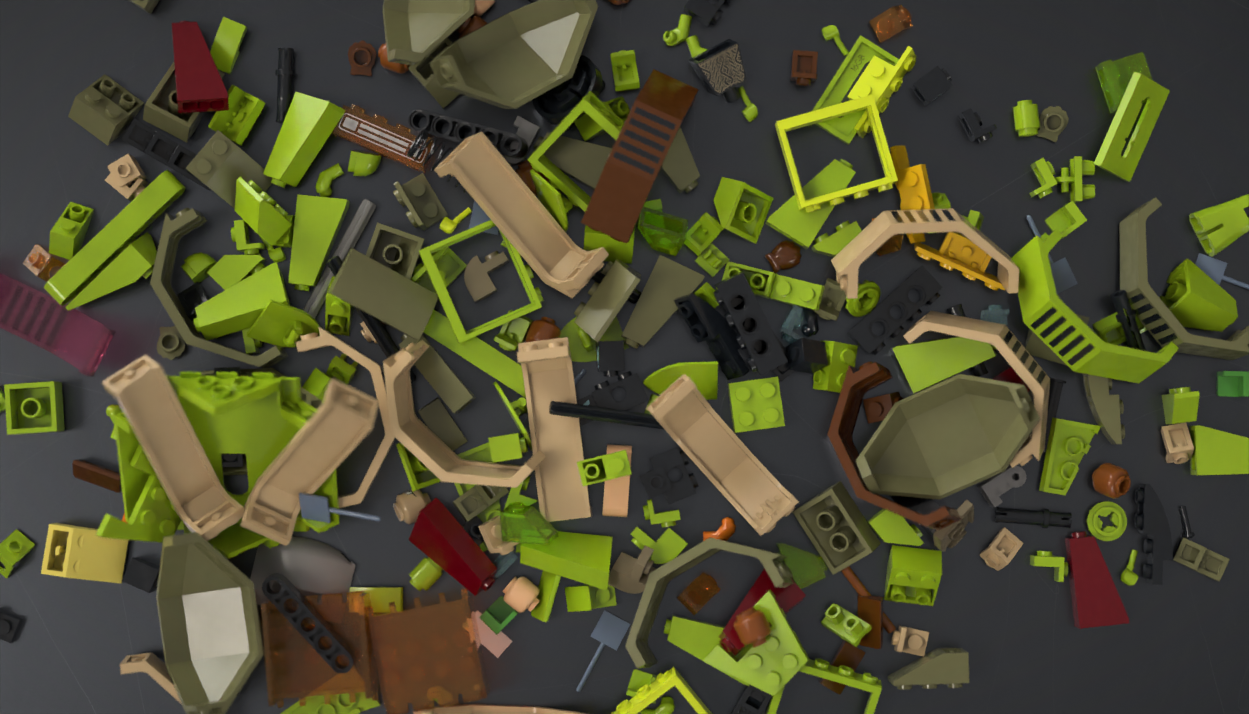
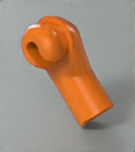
(724, 532)

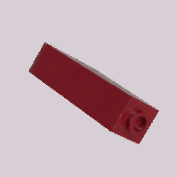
(196, 75)
(452, 548)
(1091, 585)
(786, 598)

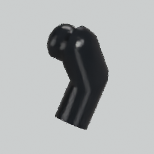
(812, 322)

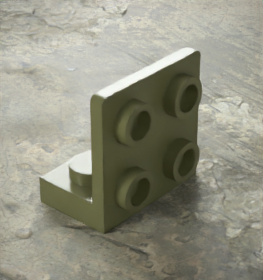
(421, 201)

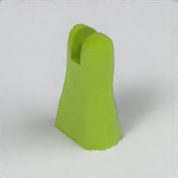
(1221, 224)

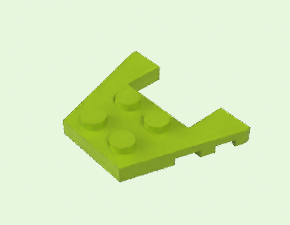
(153, 513)
(771, 663)

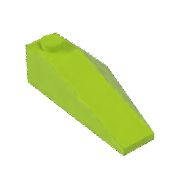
(125, 269)

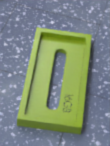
(860, 54)
(1109, 155)

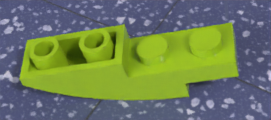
(778, 287)

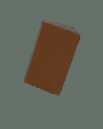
(97, 475)
(871, 611)
(848, 656)

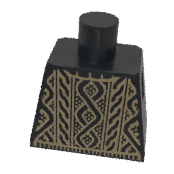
(721, 69)

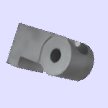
(527, 131)
(1001, 483)

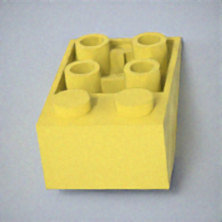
(83, 555)

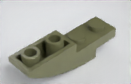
(1105, 407)

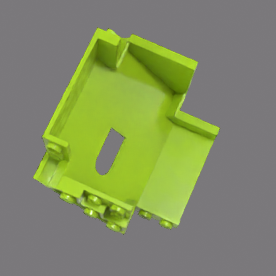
(233, 417)

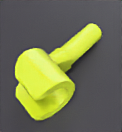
(449, 226)

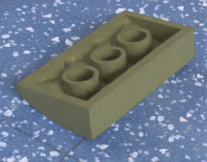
(383, 294)

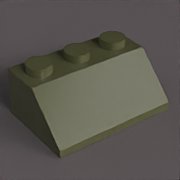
(395, 249)
(606, 298)
(837, 528)

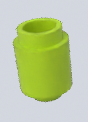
(1026, 118)
(425, 574)

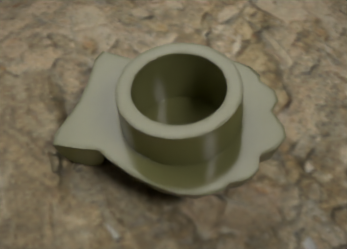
(1052, 122)
(170, 343)

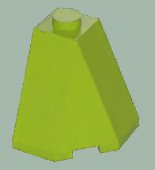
(1198, 299)

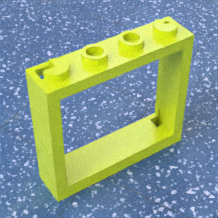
(825, 114)
(662, 684)

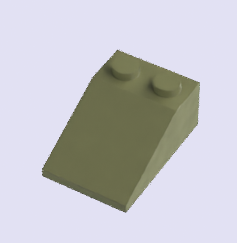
(162, 109)
(221, 165)

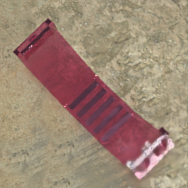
(52, 327)

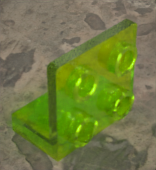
(1116, 76)

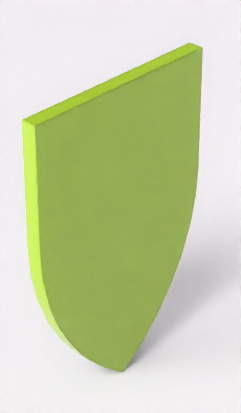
(552, 200)
(282, 325)
(583, 346)
(701, 373)
(521, 403)

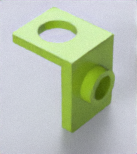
(13, 550)

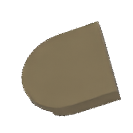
(954, 533)

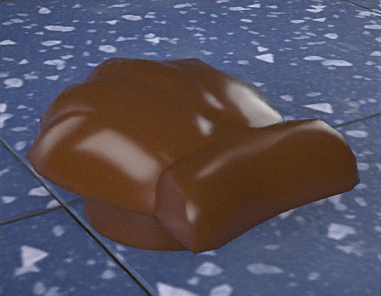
(361, 58)
(784, 256)

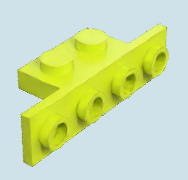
(881, 81)

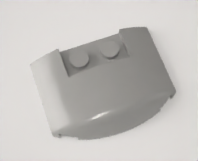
(307, 564)

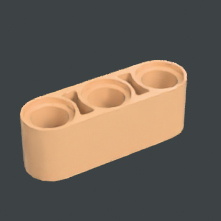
(617, 490)

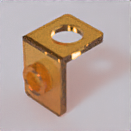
(41, 262)

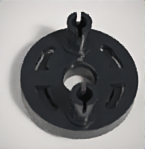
(559, 104)

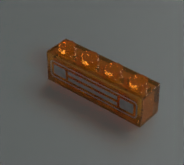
(379, 137)

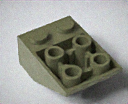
(938, 666)

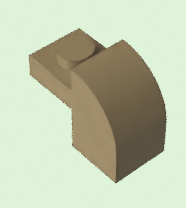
(477, 278)
(630, 573)

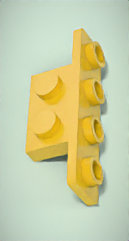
(912, 186)
(963, 255)

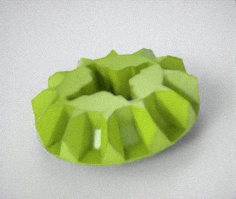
(866, 303)
(1117, 518)

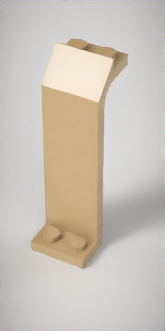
(521, 215)
(549, 378)
(173, 448)
(308, 461)

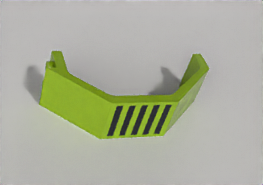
(1065, 331)

